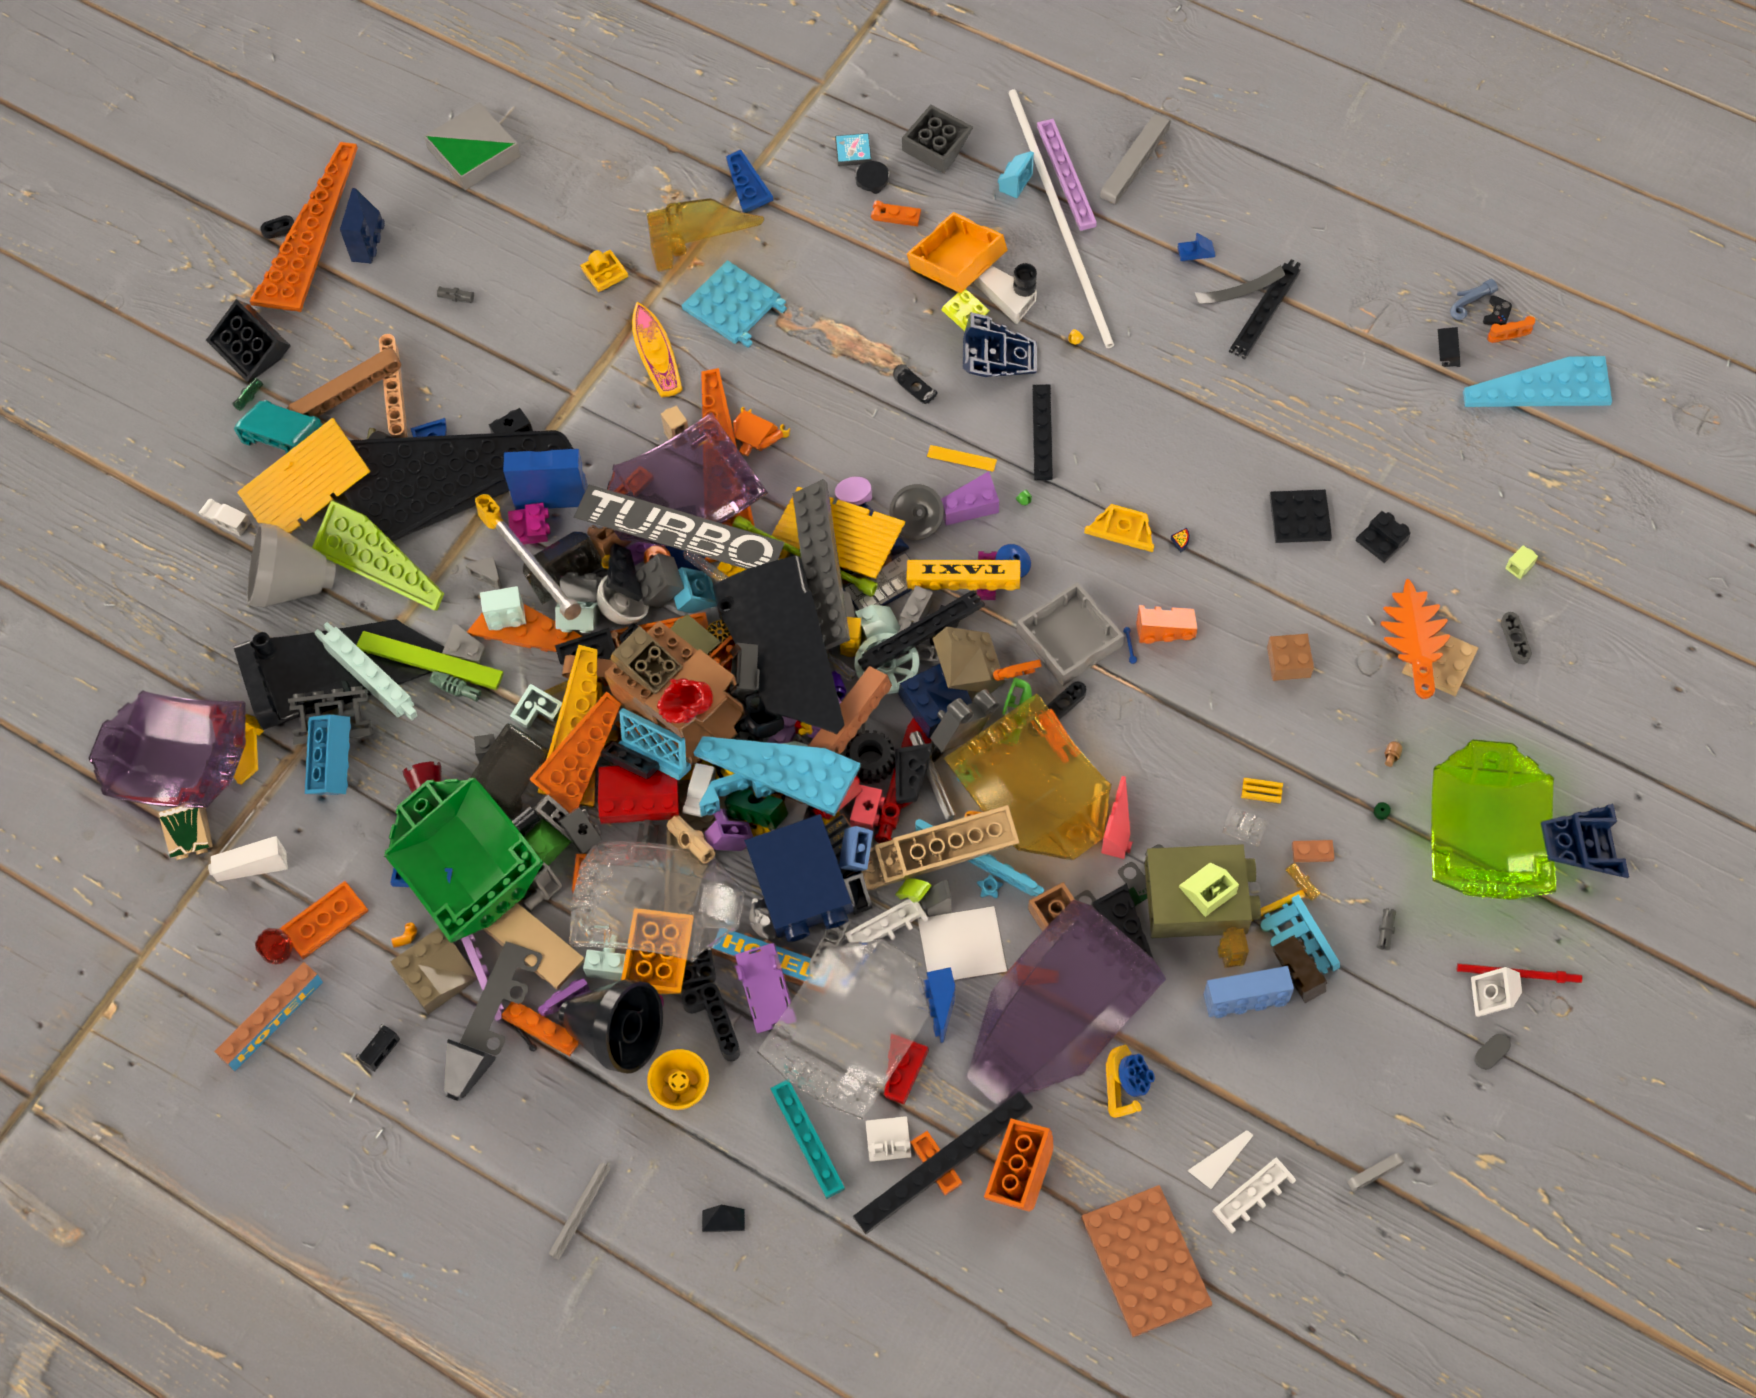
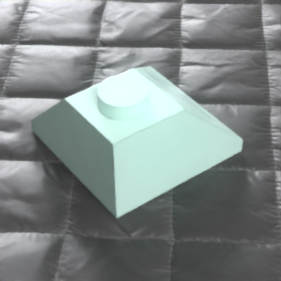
(877, 620)

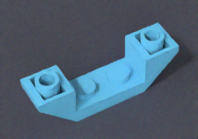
(721, 787)

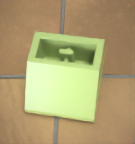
(1209, 888)

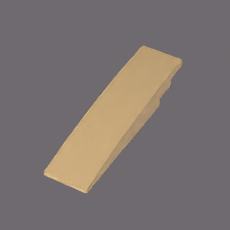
(940, 847)
(523, 929)

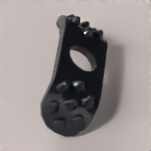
(907, 378)

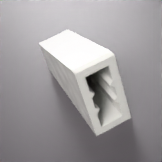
(999, 289)
(249, 860)

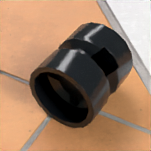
(1025, 279)

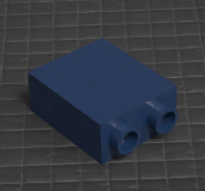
(800, 878)

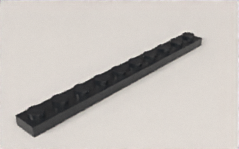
(941, 1163)

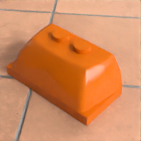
(1020, 1165)

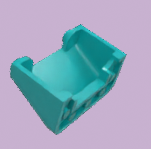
(275, 426)

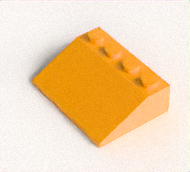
(659, 970)

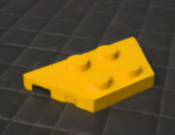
(1123, 527)

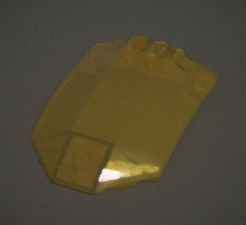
(1042, 777)

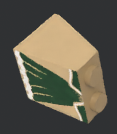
(185, 831)

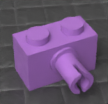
(727, 834)

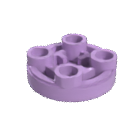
(854, 490)

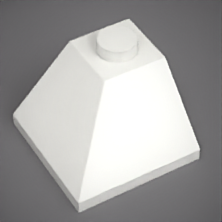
(1495, 990)

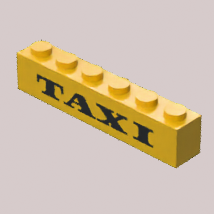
(963, 574)

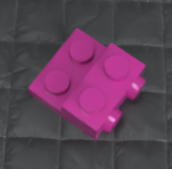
(530, 523)

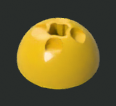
(678, 1068)

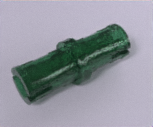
(247, 394)

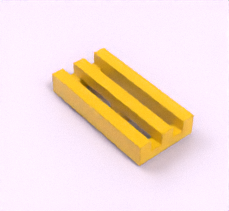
(1276, 789)

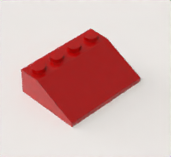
(632, 798)

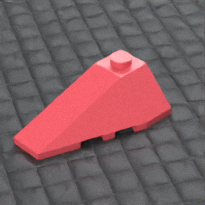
(1117, 832)

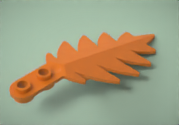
(1416, 635)

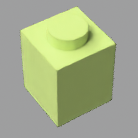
(1521, 562)

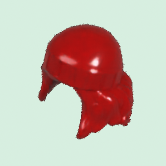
(685, 700)

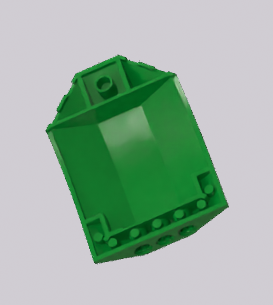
(464, 830)

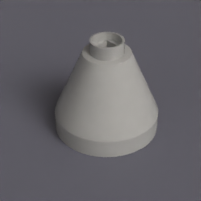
(285, 568)

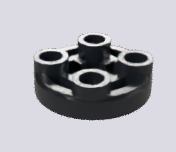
(872, 176)

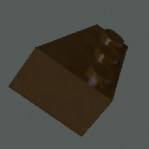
(1302, 968)

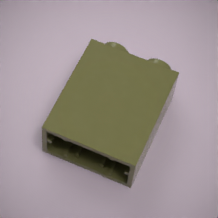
(1174, 913)

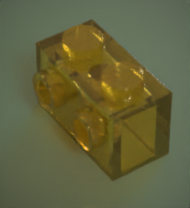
(1233, 947)

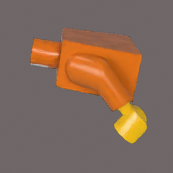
(756, 432)

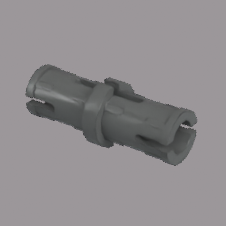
(466, 296)
(1386, 929)

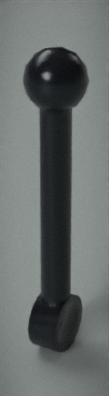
(532, 1047)

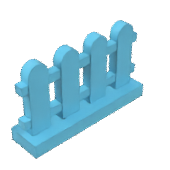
(1300, 929)

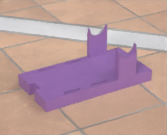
(762, 976)

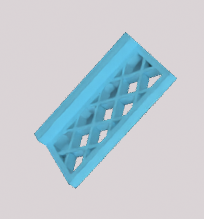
(669, 764)

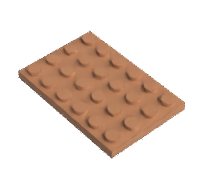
(1146, 1261)

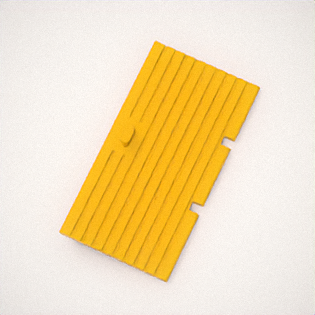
(304, 479)
(860, 539)

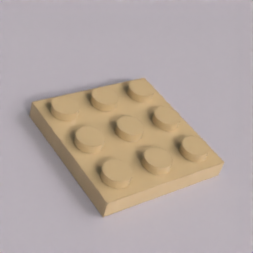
(1451, 667)

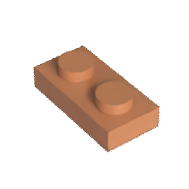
(1313, 851)

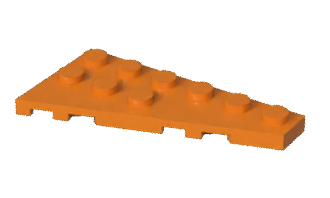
(537, 632)

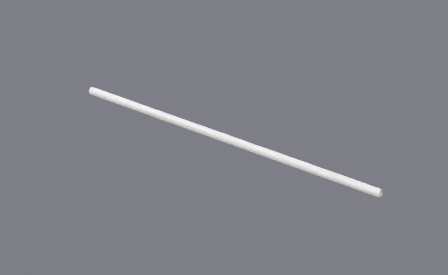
(1107, 339)

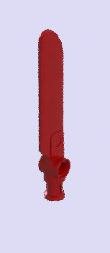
(891, 806)

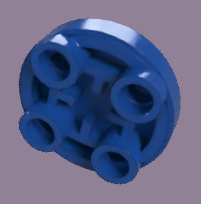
(1135, 1075)

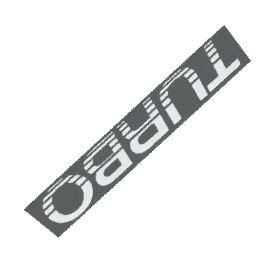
(676, 528)

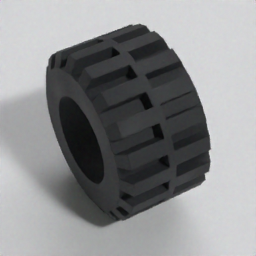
(872, 742)

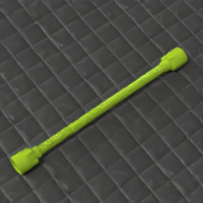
(864, 585)

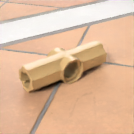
(691, 839)

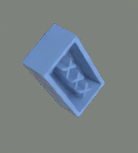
(1248, 992)

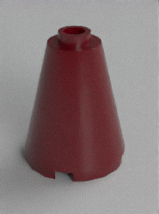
(421, 773)

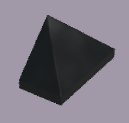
(858, 893)
(723, 1219)

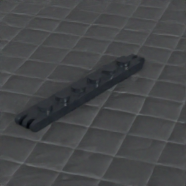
(1265, 310)
(921, 631)

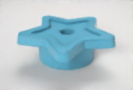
(989, 881)

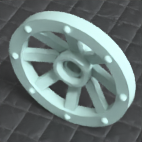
(913, 654)

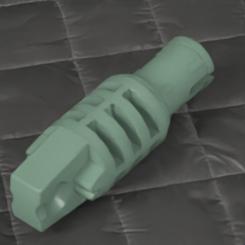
(454, 686)

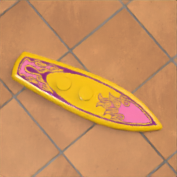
(655, 351)

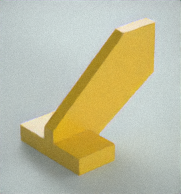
(249, 760)

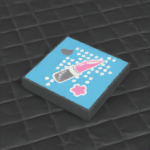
(853, 149)

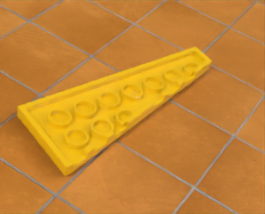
(577, 702)

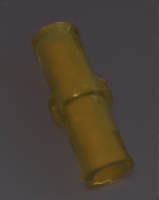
(1303, 881)

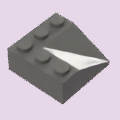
(936, 138)

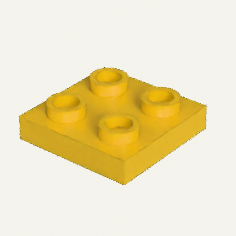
(603, 270)

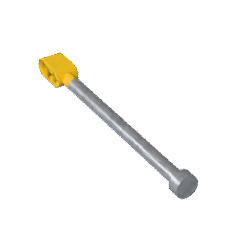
(490, 514)

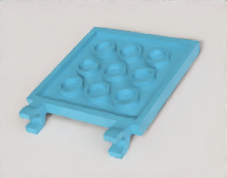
(732, 303)

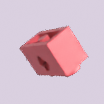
(868, 798)

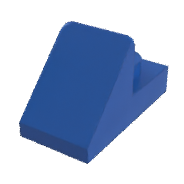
(1197, 249)

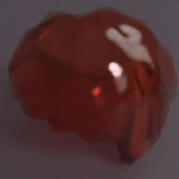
(274, 946)

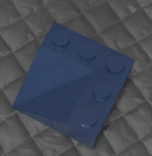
(361, 228)
(927, 695)

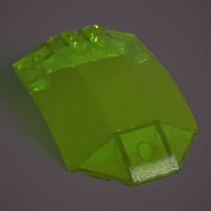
(1489, 823)

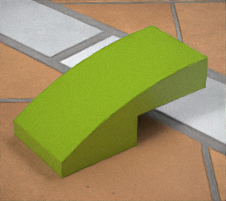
(913, 890)

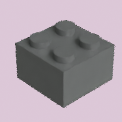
(659, 580)

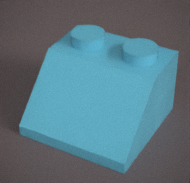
(1017, 174)
(697, 591)

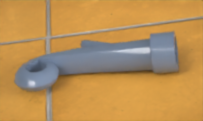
(1488, 288)

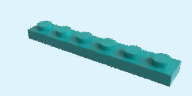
(807, 1139)

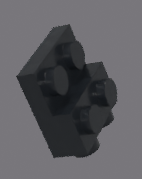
(1384, 536)

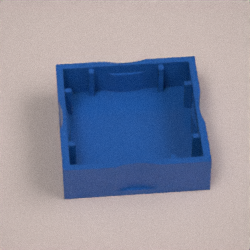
(545, 478)

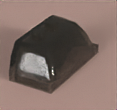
(569, 554)

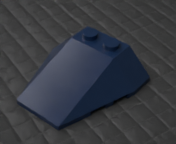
(996, 351)

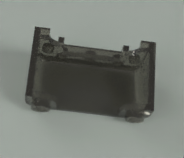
(509, 766)

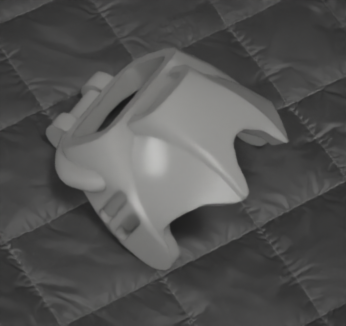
(761, 919)

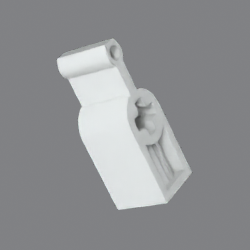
(226, 517)
(698, 785)

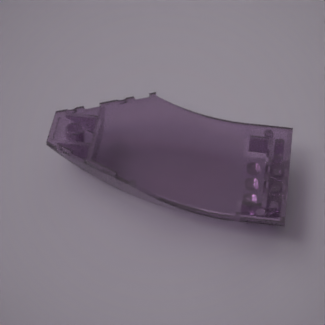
(1060, 1004)

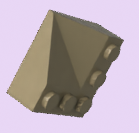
(967, 659)
(434, 970)

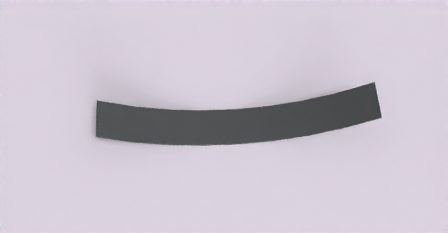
(1241, 290)

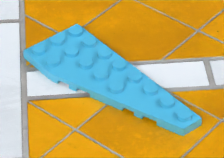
(1556, 383)
(800, 772)

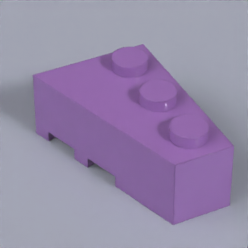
(971, 501)

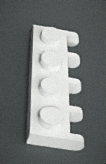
(887, 922)
(1252, 1193)

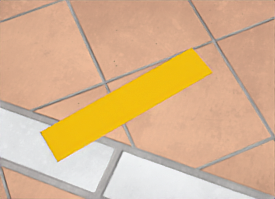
(961, 458)

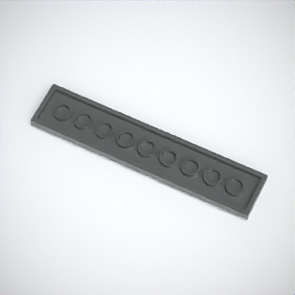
(821, 561)

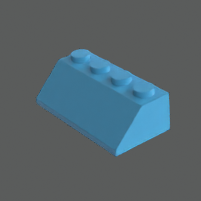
(327, 755)

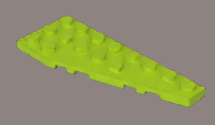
(363, 548)

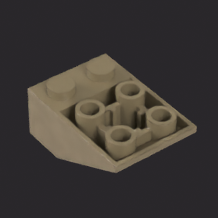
(645, 660)

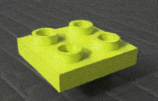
(961, 306)

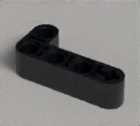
(696, 970)
(717, 1022)

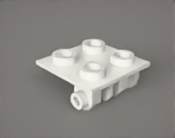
(888, 1139)

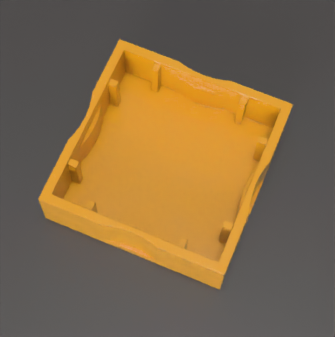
(957, 252)

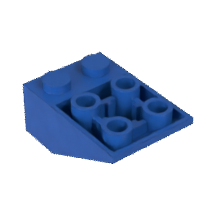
(941, 991)

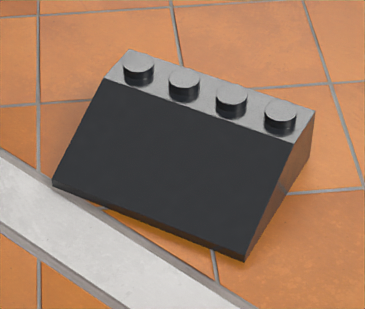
(247, 341)

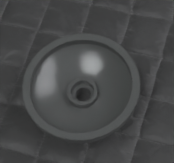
(908, 502)

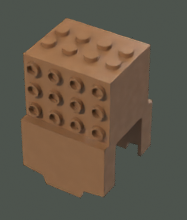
(697, 666)

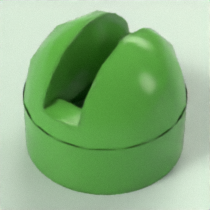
(1024, 498)

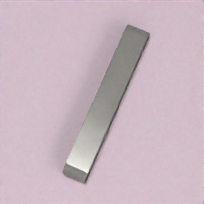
(1135, 158)

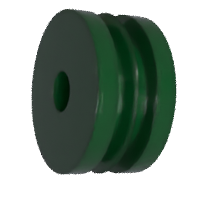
(1382, 811)

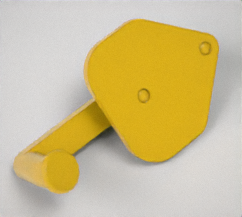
(1113, 1084)

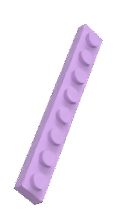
(1066, 174)

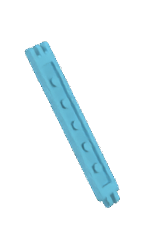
(1002, 871)

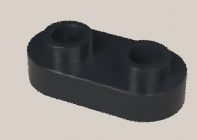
(277, 227)

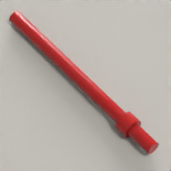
(1558, 976)

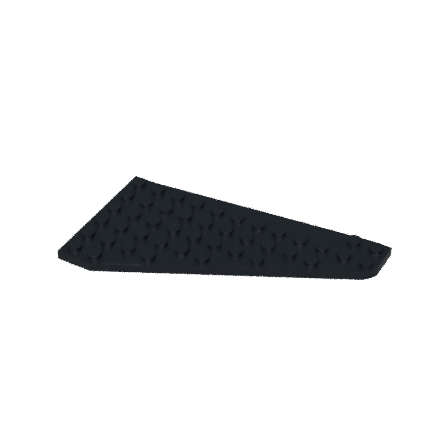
(436, 477)

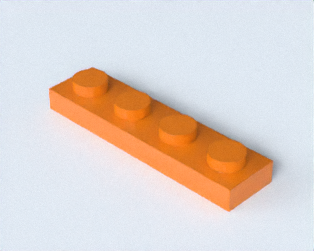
(540, 1027)

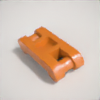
(1511, 330)

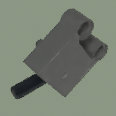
(962, 722)

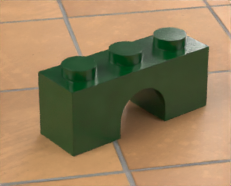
(744, 806)

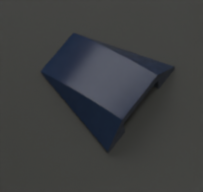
(1585, 841)

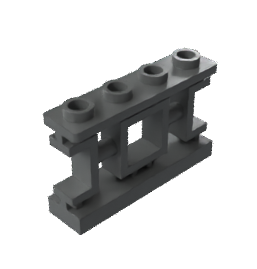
(329, 699)

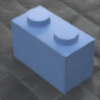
(855, 849)

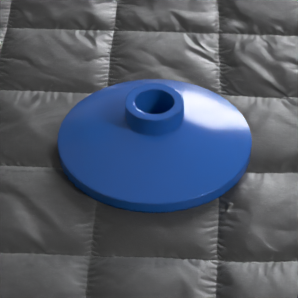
(1009, 551)

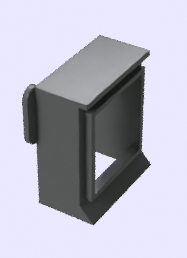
(744, 669)

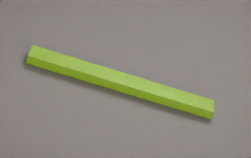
(430, 660)

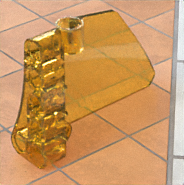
(689, 223)

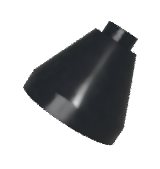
(616, 1023)

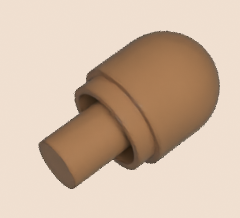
(1392, 753)

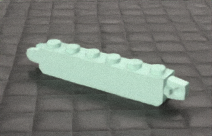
(367, 672)

